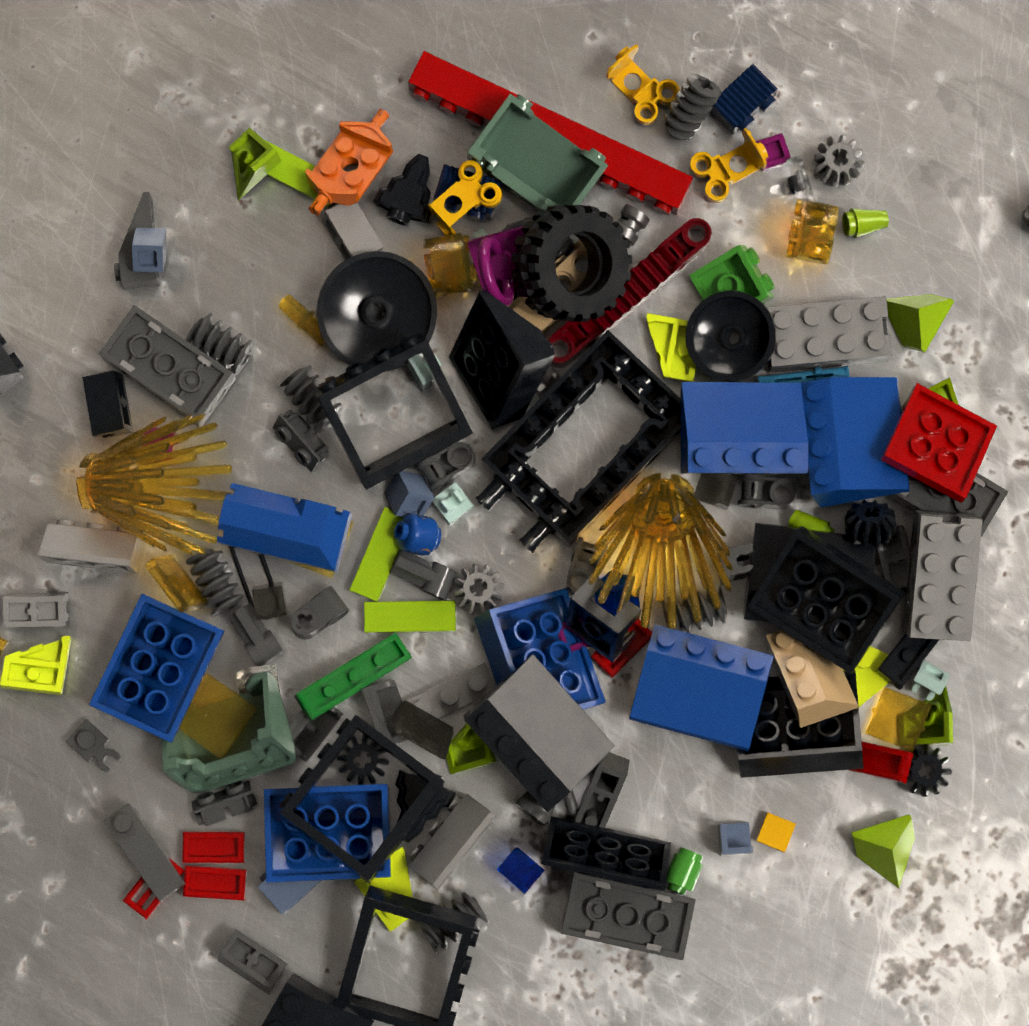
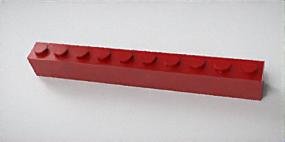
(480, 99)

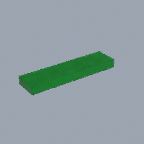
(352, 676)

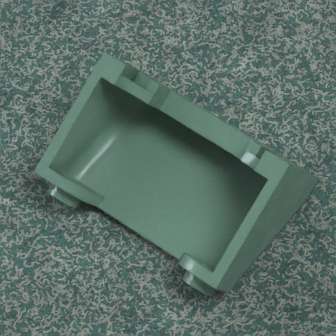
(535, 158)
(260, 747)

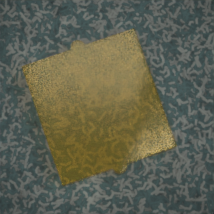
(898, 719)

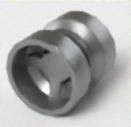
(632, 222)

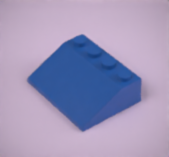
(743, 428)
(847, 435)
(532, 627)
(156, 668)
(701, 687)
(347, 815)

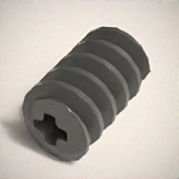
(691, 106)
(220, 343)
(302, 388)
(215, 581)
(708, 612)
(439, 936)

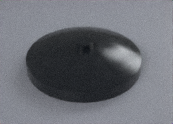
(373, 305)

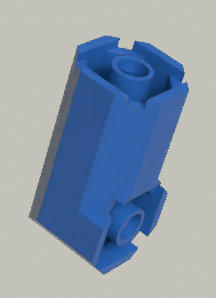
(284, 527)

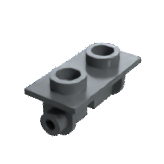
(291, 430)
(211, 804)

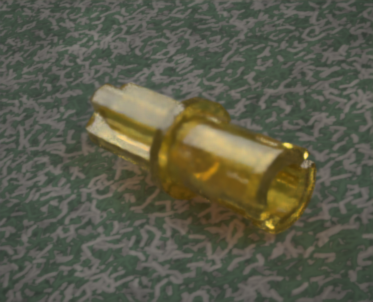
(302, 317)

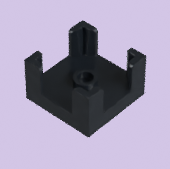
(598, 627)

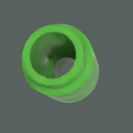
(684, 871)

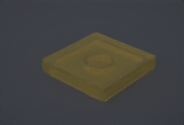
(176, 583)
(216, 716)

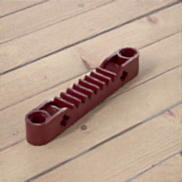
(645, 280)

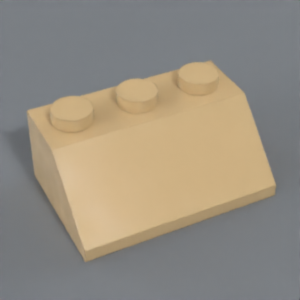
(811, 682)

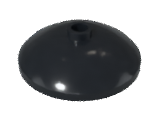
(710, 333)

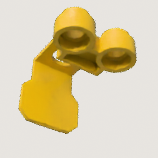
(649, 91)
(719, 170)
(469, 192)

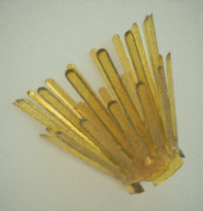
(128, 478)
(662, 518)

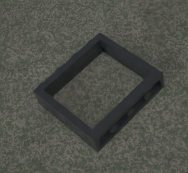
(413, 452)
(402, 828)
(422, 912)

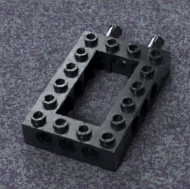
(509, 456)

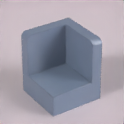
(149, 250)
(409, 494)
(734, 839)

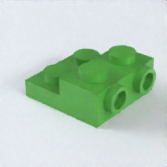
(734, 272)

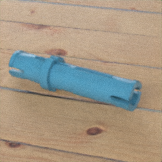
(805, 376)

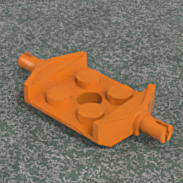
(356, 144)

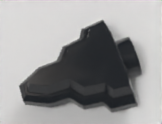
(407, 194)
(409, 788)

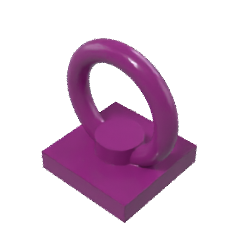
(493, 263)

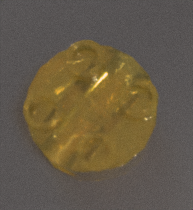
(812, 231)
(449, 264)

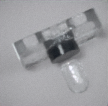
(798, 182)

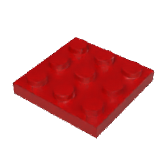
(939, 443)

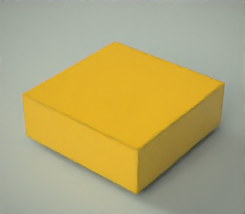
(775, 832)

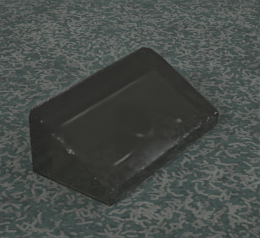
(422, 729)

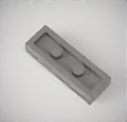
(456, 692)

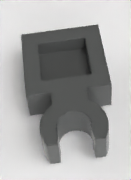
(90, 743)

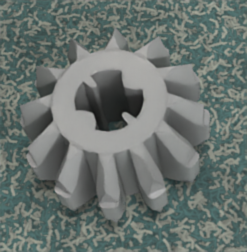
(850, 163)
(469, 584)

